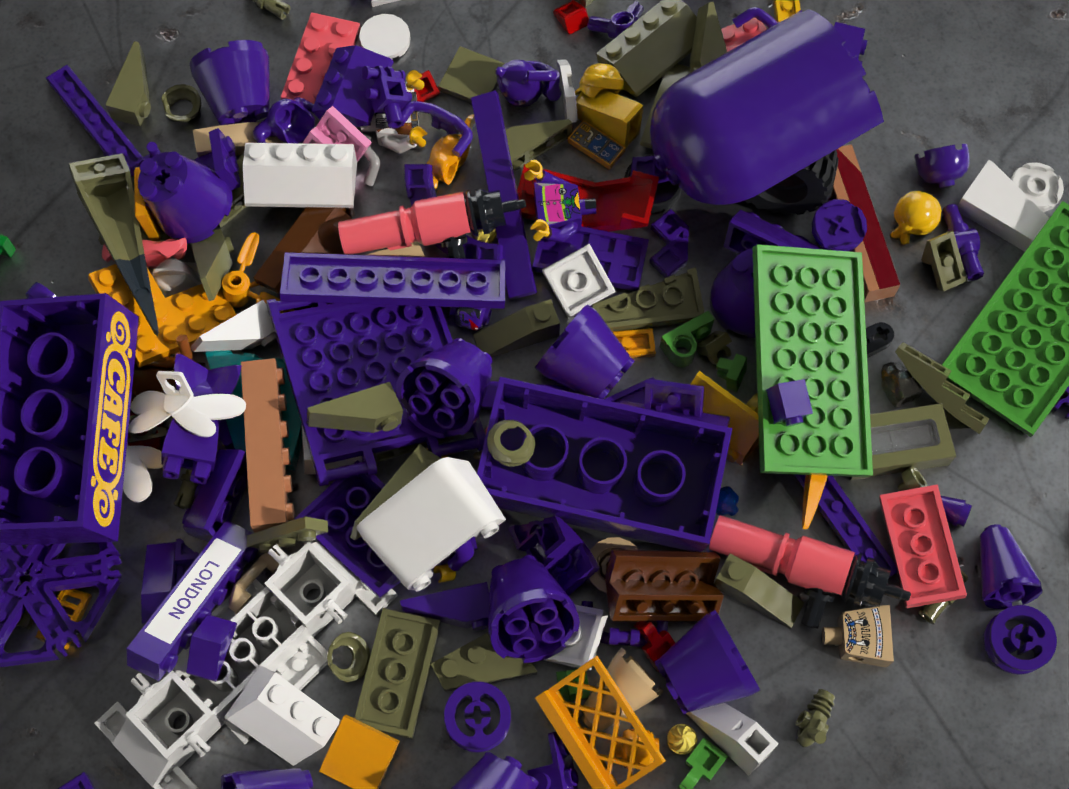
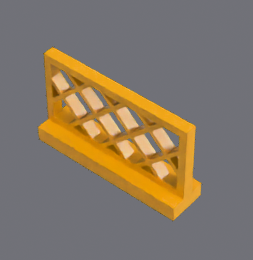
(576, 738)

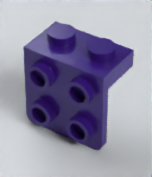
(222, 158)

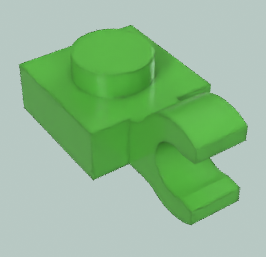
(704, 763)

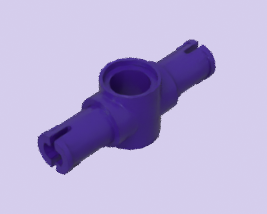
(967, 241)

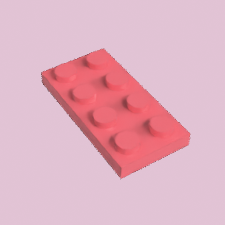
(315, 53)
(922, 546)

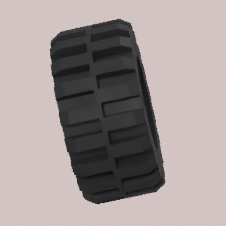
(801, 191)

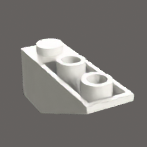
(735, 734)

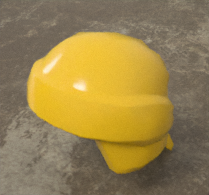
(600, 77)
(916, 214)

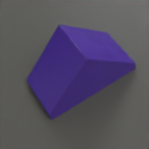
(209, 647)

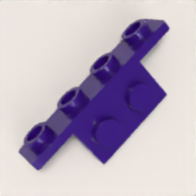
(678, 400)
(560, 773)

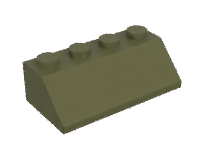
(651, 45)

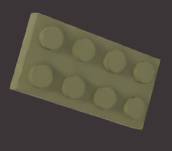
(397, 672)

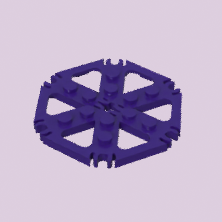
(38, 598)

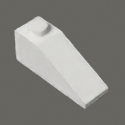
(240, 332)

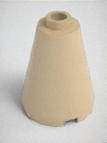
(633, 683)

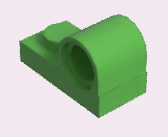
(685, 337)

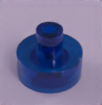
(727, 502)

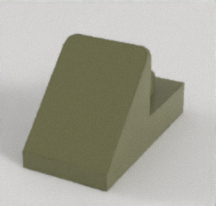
(946, 261)

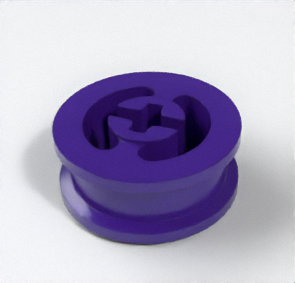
(1038, 637)
(475, 692)

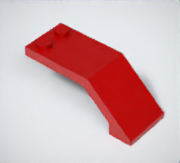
(619, 202)

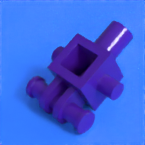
(387, 93)

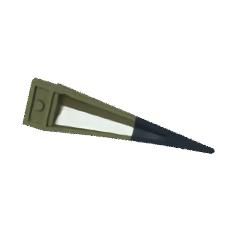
(109, 199)

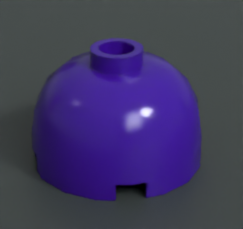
(943, 165)

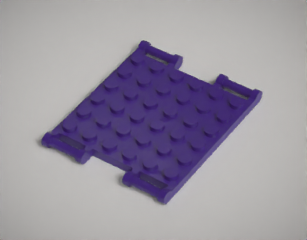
(351, 349)

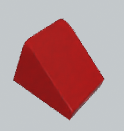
(572, 16)
(430, 88)

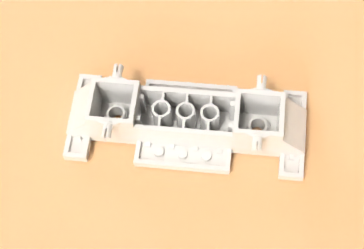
(271, 631)

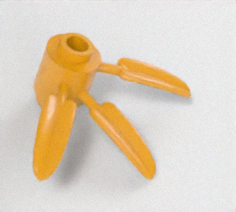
(237, 284)

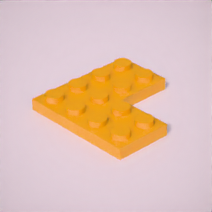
(176, 315)

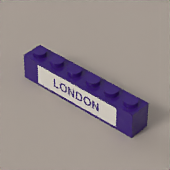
(190, 601)

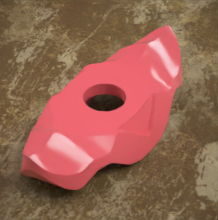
(157, 252)

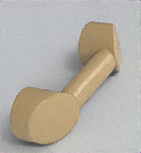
(239, 595)

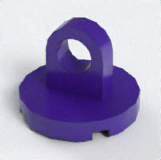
(839, 225)

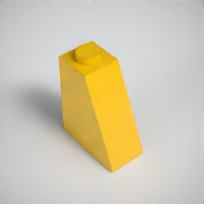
(612, 115)

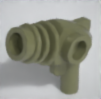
(813, 723)

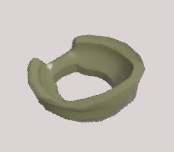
(178, 93)
(505, 456)
(360, 656)

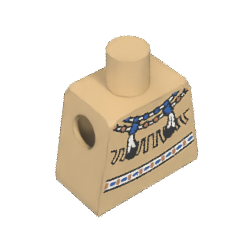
(863, 636)

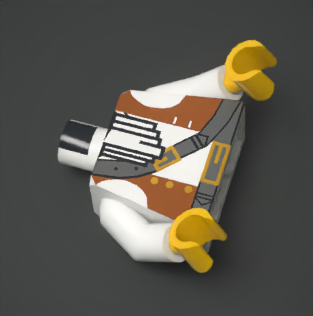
(404, 137)

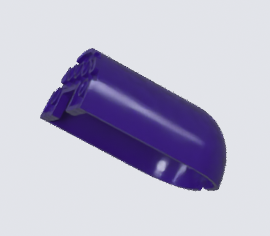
(762, 111)

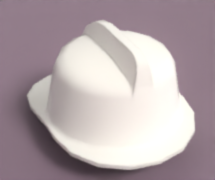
(176, 276)

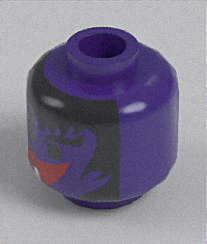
(471, 317)

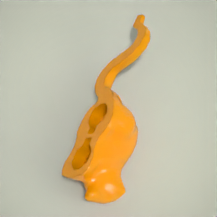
(442, 159)

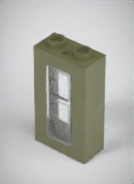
(909, 439)

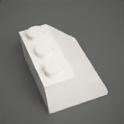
(282, 717)

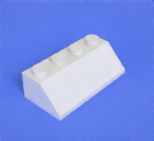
(299, 175)

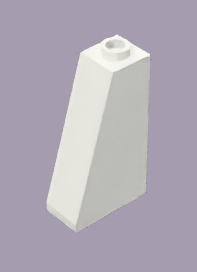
(1002, 207)

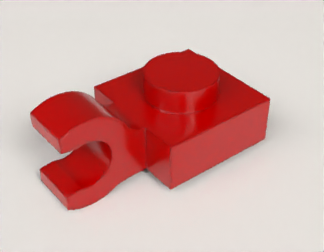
(657, 642)

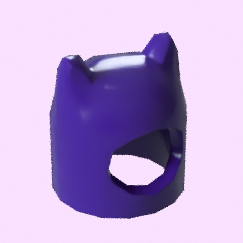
(514, 85)

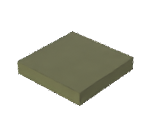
(469, 75)

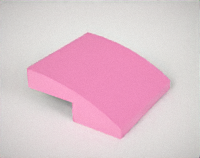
(336, 129)

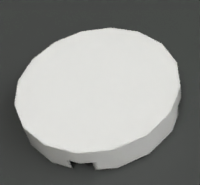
(385, 35)
(1039, 184)

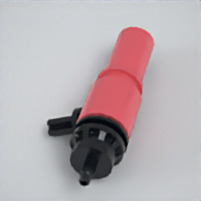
(429, 222)
(807, 564)

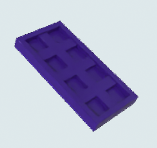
(618, 254)

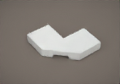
(568, 91)

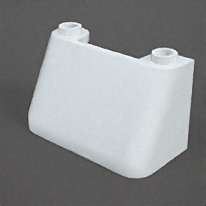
(430, 520)

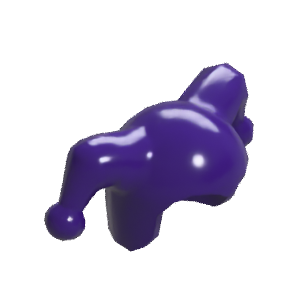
(286, 120)

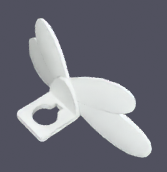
(188, 411)
(137, 479)

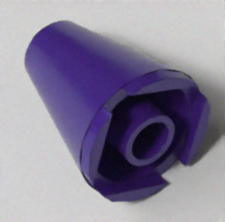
(1005, 570)

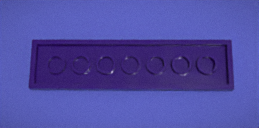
(393, 280)

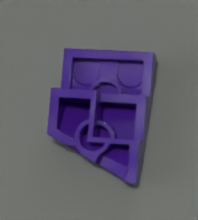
(558, 550)

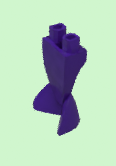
(186, 449)

